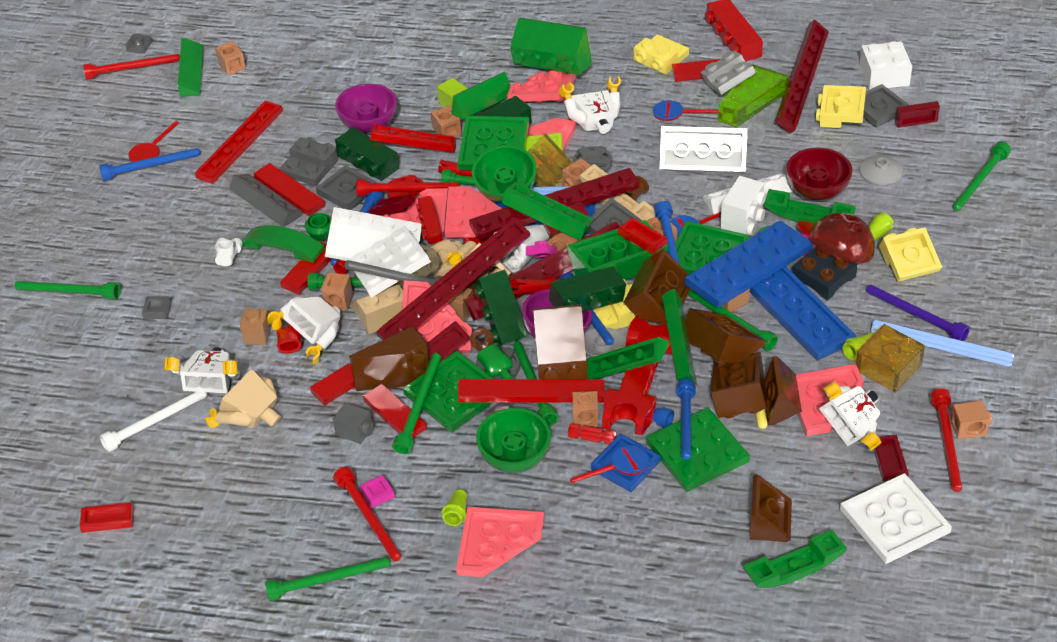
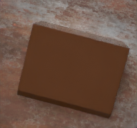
(781, 392)
(769, 512)

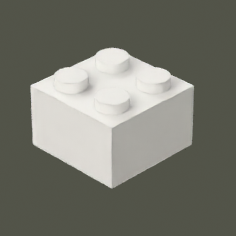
(885, 65)
(743, 206)

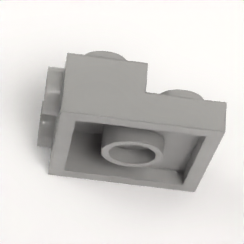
(727, 72)

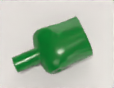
(495, 362)

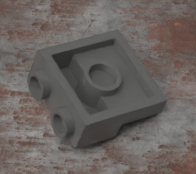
(309, 161)

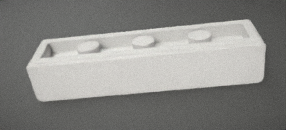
(776, 182)

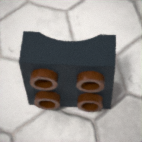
(824, 272)

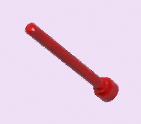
(92, 70)
(365, 187)
(941, 401)
(345, 479)

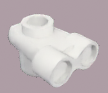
(227, 250)

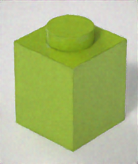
(446, 91)

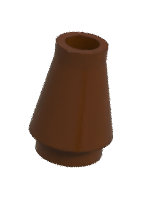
(481, 343)

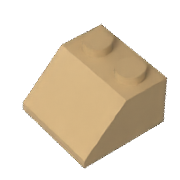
(379, 309)

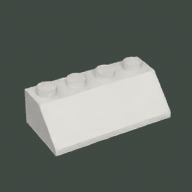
(703, 148)
(357, 231)

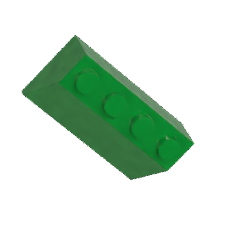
(551, 46)
(608, 251)

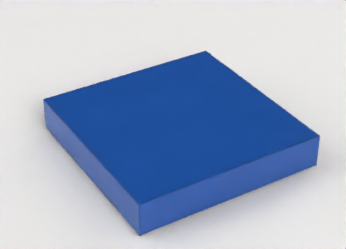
(628, 482)

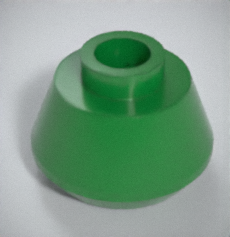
(318, 226)

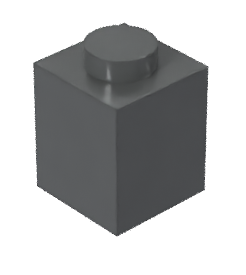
(353, 423)

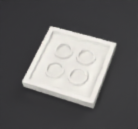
(395, 252)
(895, 518)

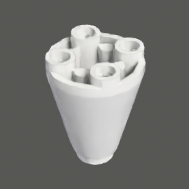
(517, 258)

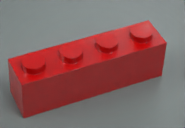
(734, 29)

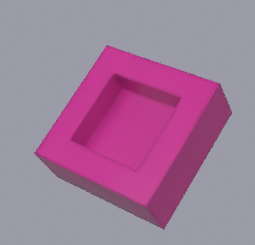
(540, 249)
(377, 491)

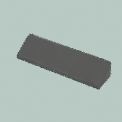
(265, 199)

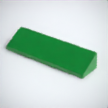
(190, 68)
(480, 96)
(547, 210)
(678, 336)
(626, 358)

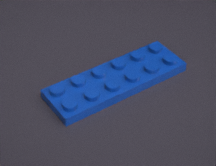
(748, 263)
(802, 313)

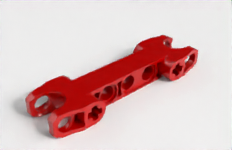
(633, 399)

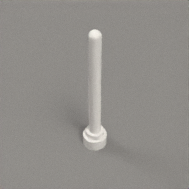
(111, 440)

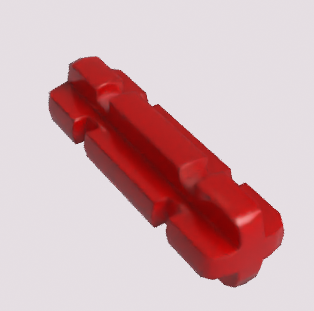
(591, 433)

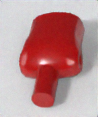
(288, 339)

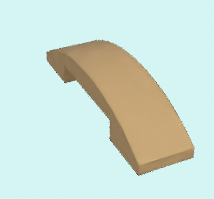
(642, 210)

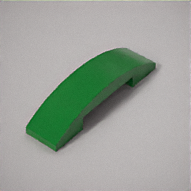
(796, 211)
(284, 238)
(796, 564)

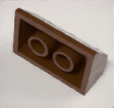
(655, 278)
(721, 336)

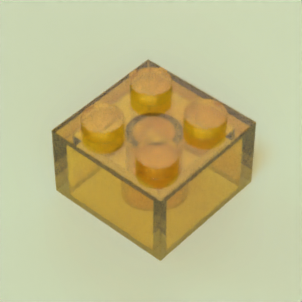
(890, 357)

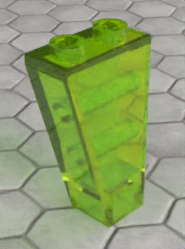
(752, 96)

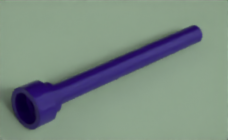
(956, 330)

